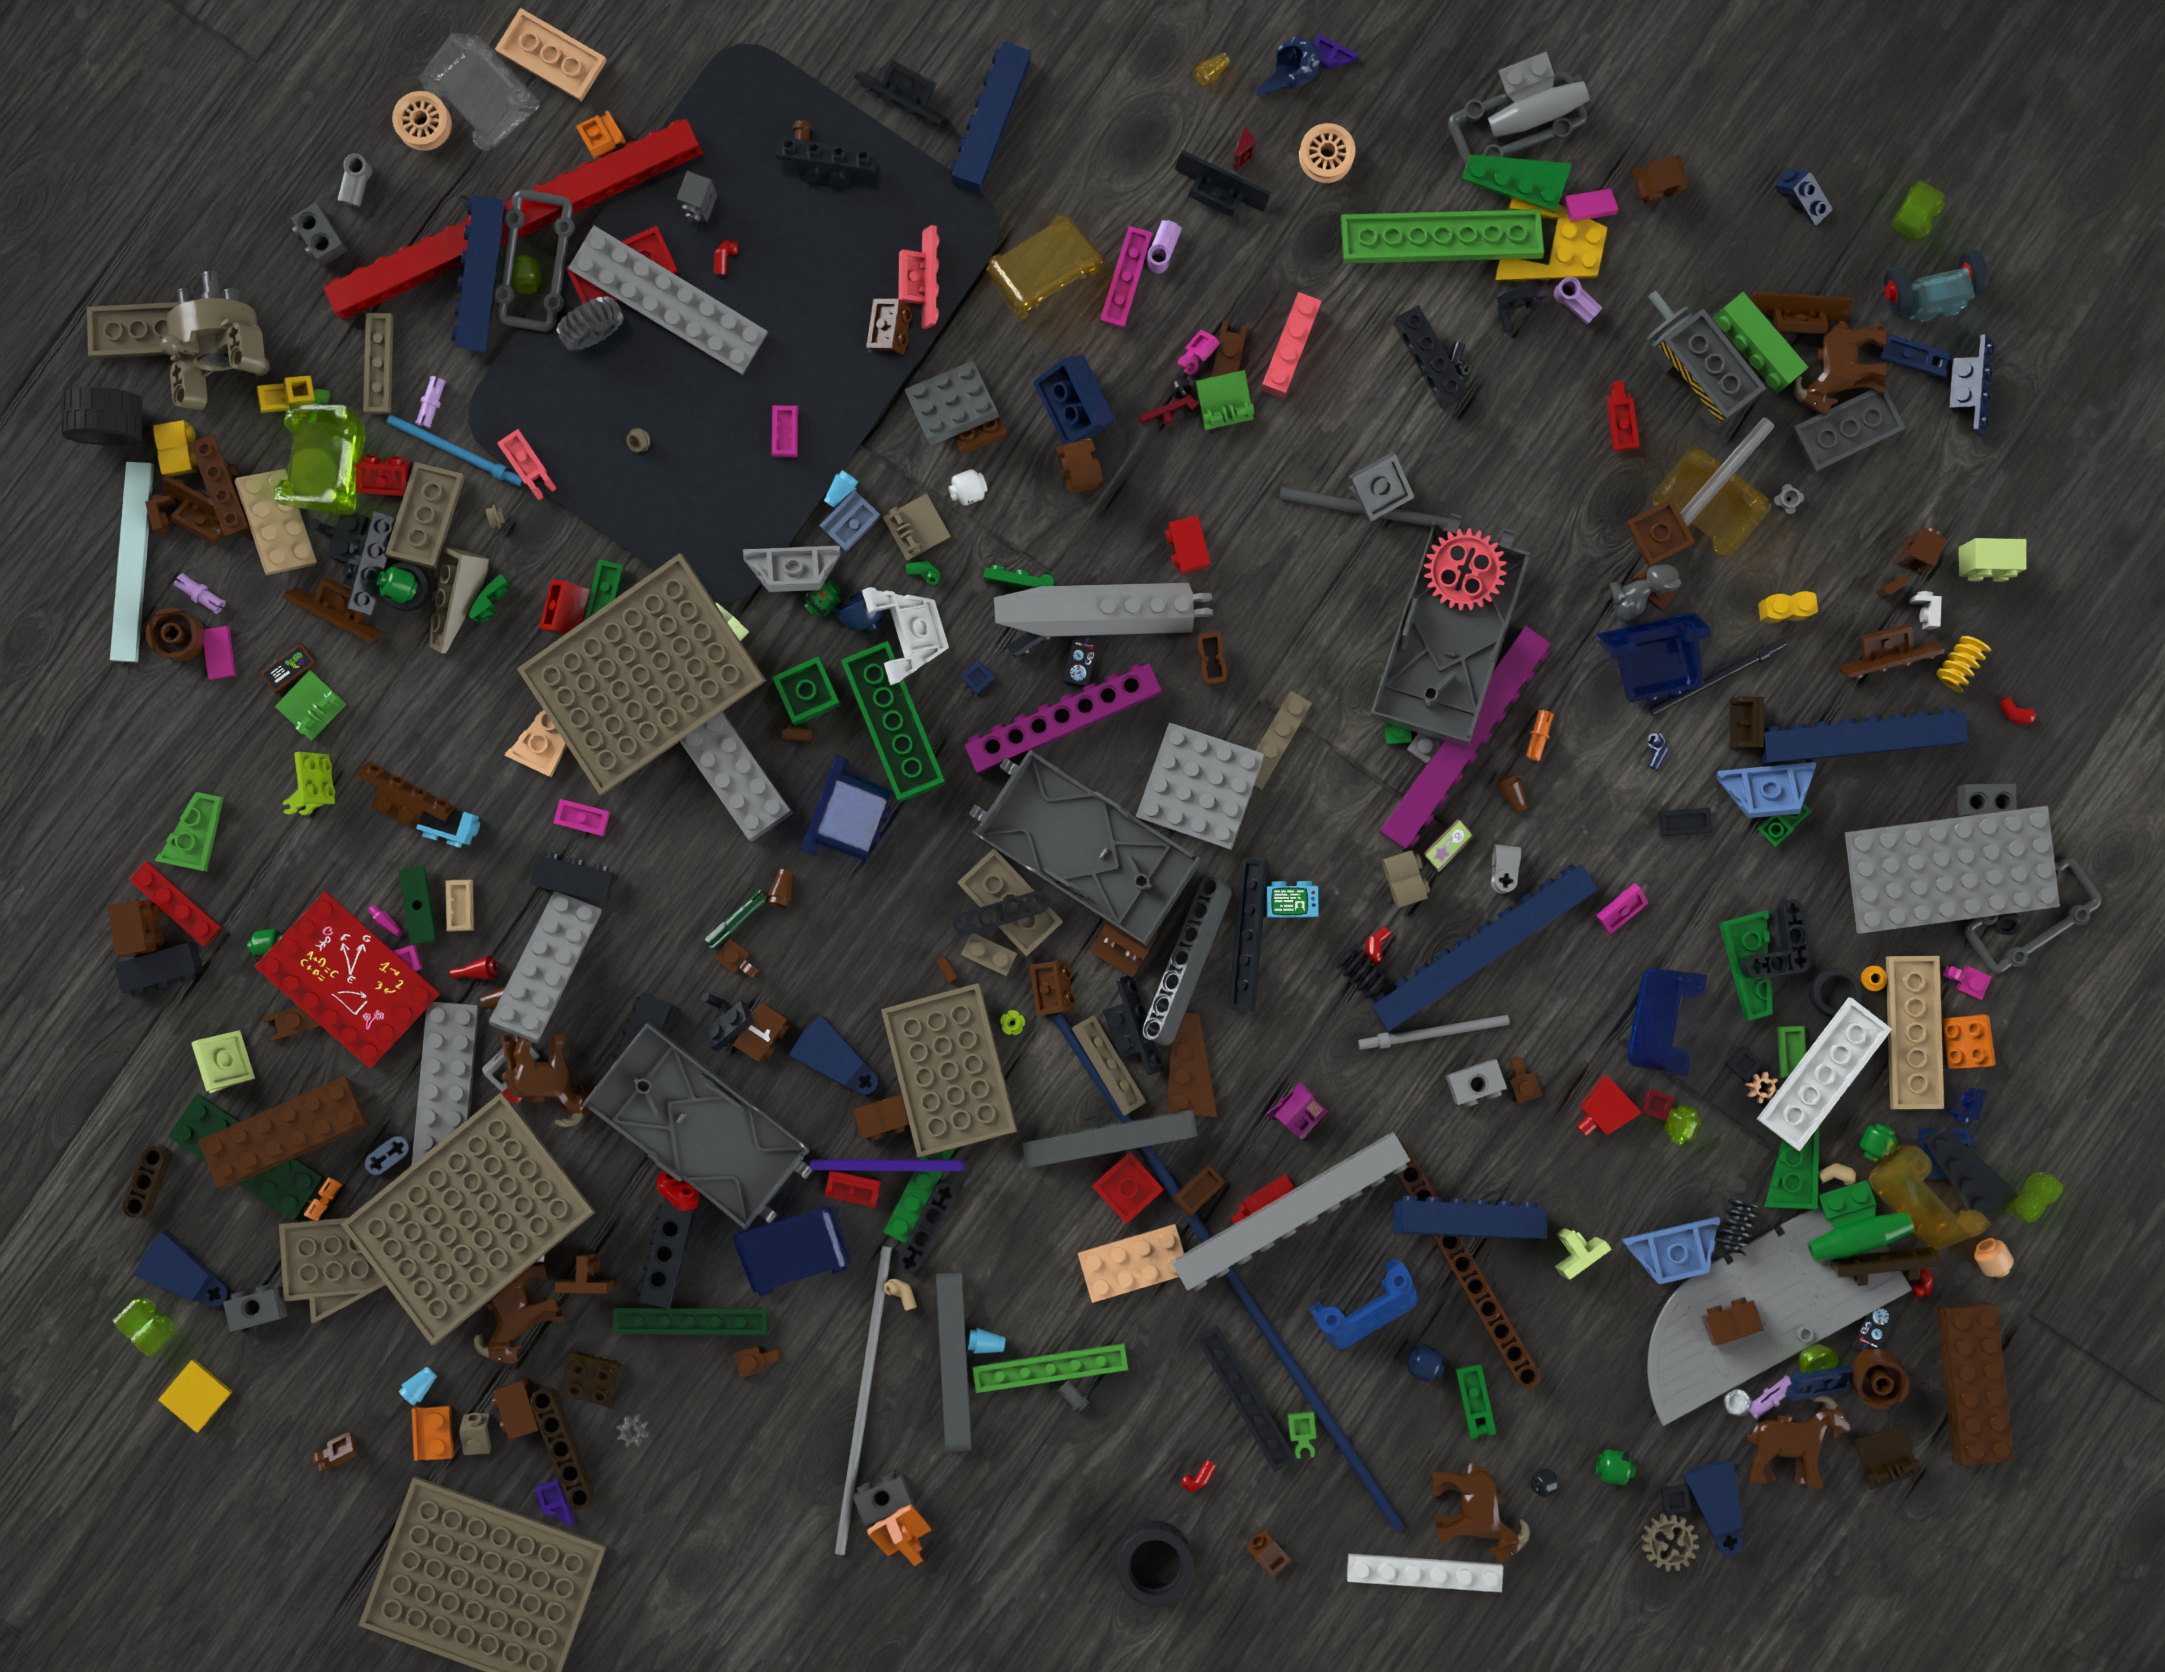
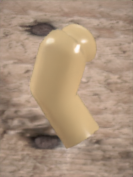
(1837, 1171)
(902, 1290)

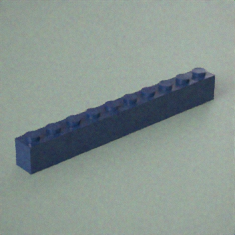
(1483, 947)

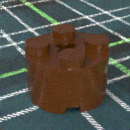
(1661, 178)
(1079, 466)
(166, 624)
(1879, 1378)

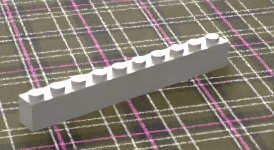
(1291, 1211)

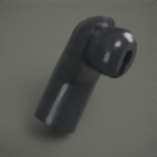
(1455, 357)

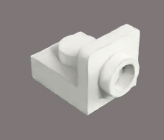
(1931, 611)

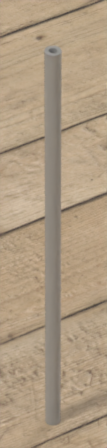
(863, 1401)

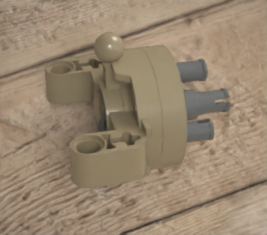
(208, 338)

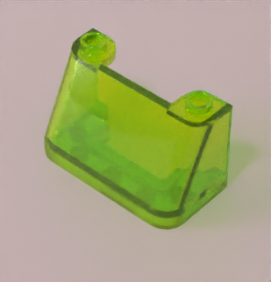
(322, 458)

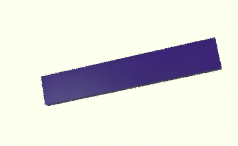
(888, 1164)

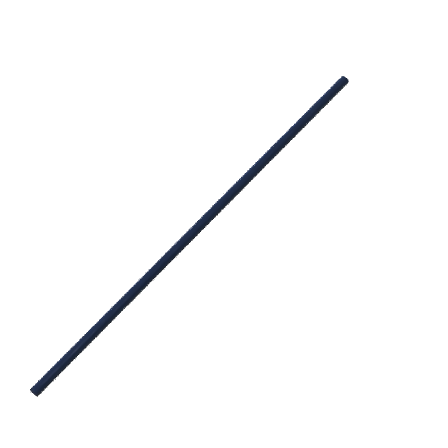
(1246, 1298)

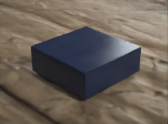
(977, 677)

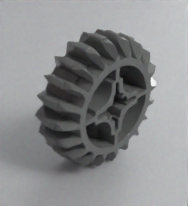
(590, 323)

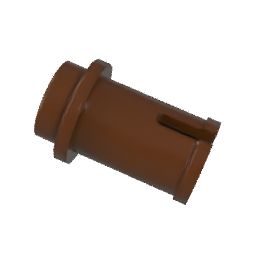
(802, 130)
(797, 734)

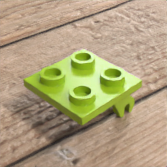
(314, 783)

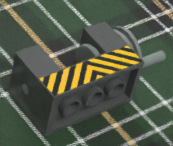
(1705, 361)

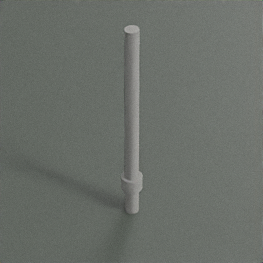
(1385, 1040)

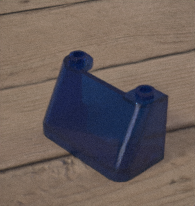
(1657, 1020)
(792, 1249)

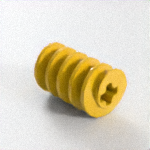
(1961, 661)

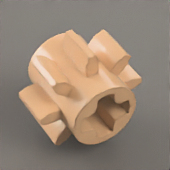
(1755, 1086)

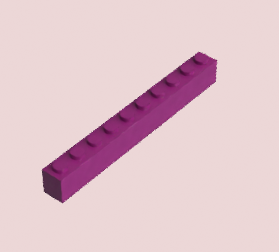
(1449, 759)

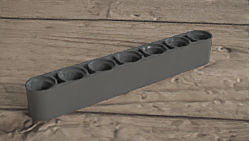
(1187, 961)
(1109, 1138)
(954, 1362)

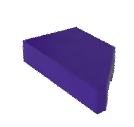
(1332, 53)
(554, 1501)

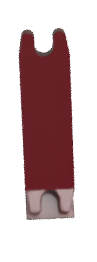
(1165, 412)

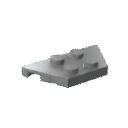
(792, 567)

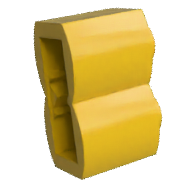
(174, 448)
(1783, 606)

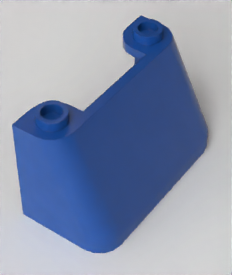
(1397, 1300)

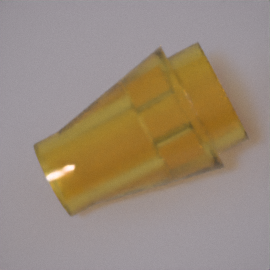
(1209, 70)

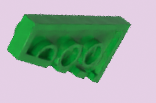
(1520, 179)
(1745, 938)
(1795, 1176)

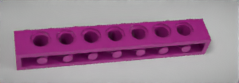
(1147, 688)

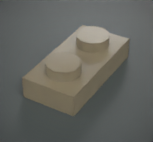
(989, 954)

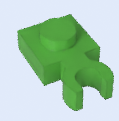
(1301, 1430)

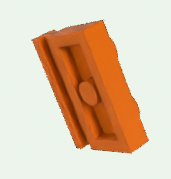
(600, 134)
(432, 1432)

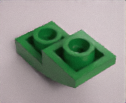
(484, 606)
(1780, 826)

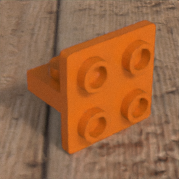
(1968, 1041)
(901, 1533)

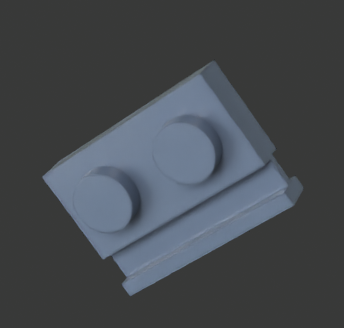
(850, 521)

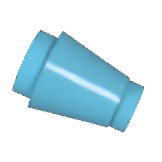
(840, 489)
(984, 1342)
(417, 1386)

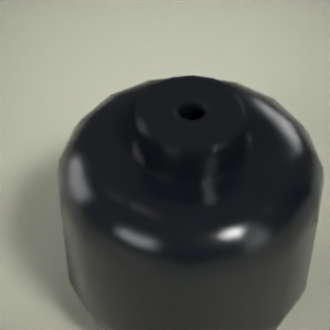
(1545, 1482)

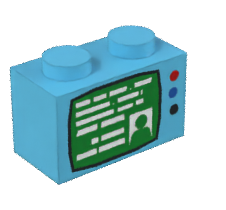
(1291, 901)

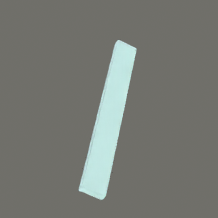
(131, 562)

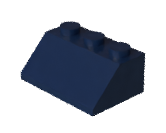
(1074, 399)

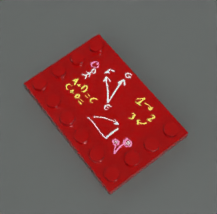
(347, 979)

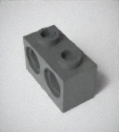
(321, 232)
(1986, 796)

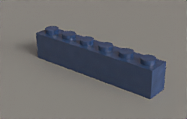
(991, 117)
(480, 273)
(1469, 1220)

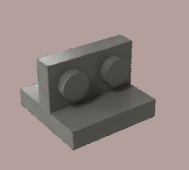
(1381, 486)

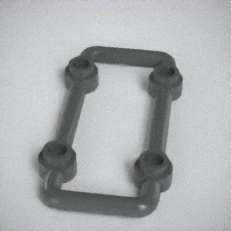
(1474, 111)
(565, 229)
(2018, 956)

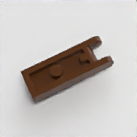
(1229, 351)
(290, 1022)

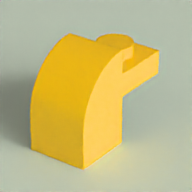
(279, 396)

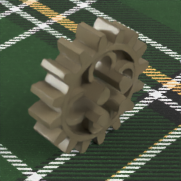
(1684, 1538)

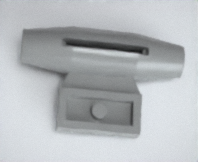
(1534, 97)

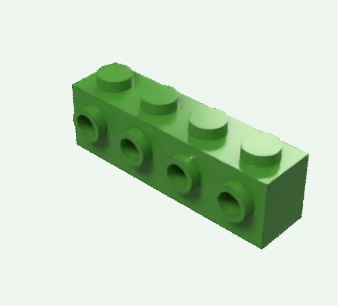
(1760, 342)

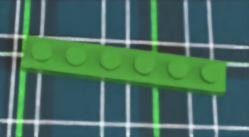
(1050, 1368)

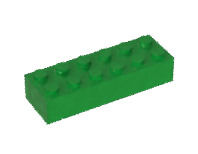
(893, 724)

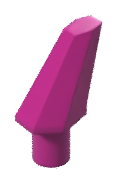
(383, 920)

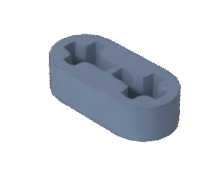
(384, 1150)

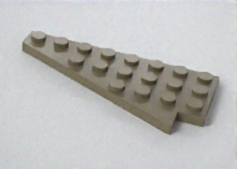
(324, 1266)

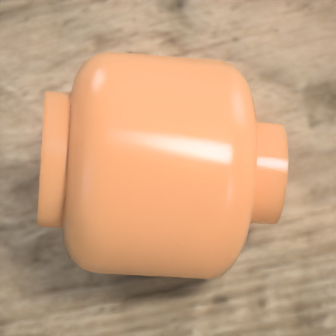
(1993, 1258)

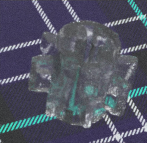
(625, 1432)

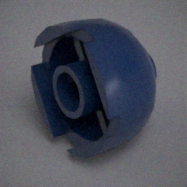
(856, 615)

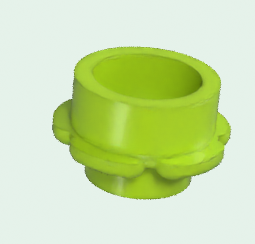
(1012, 1029)

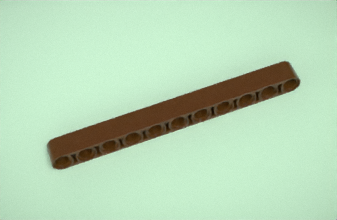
(1484, 1293)

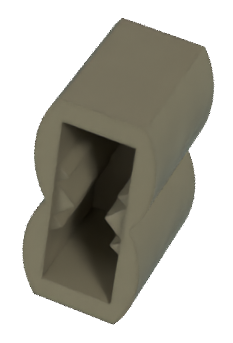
(1405, 878)

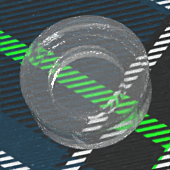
(1738, 1402)

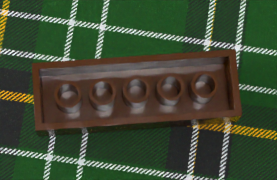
(283, 1133)
(1975, 1383)

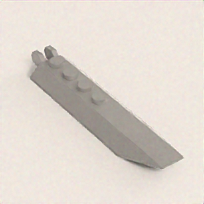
(1102, 609)

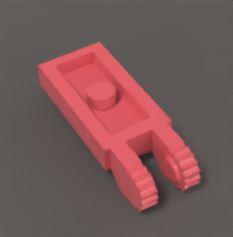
(525, 461)

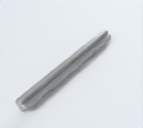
(1726, 470)

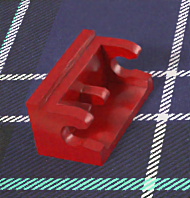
(853, 1188)

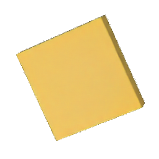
(195, 1395)

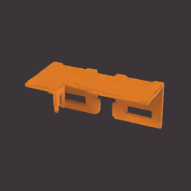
(317, 1207)

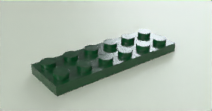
(283, 1187)

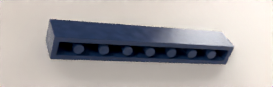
(1863, 737)

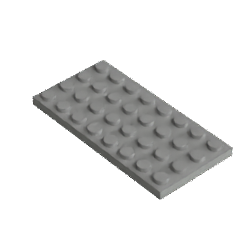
(1952, 869)

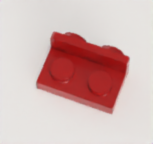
(382, 475)

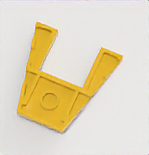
(1574, 250)

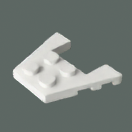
(916, 626)

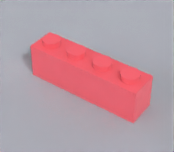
(1290, 345)

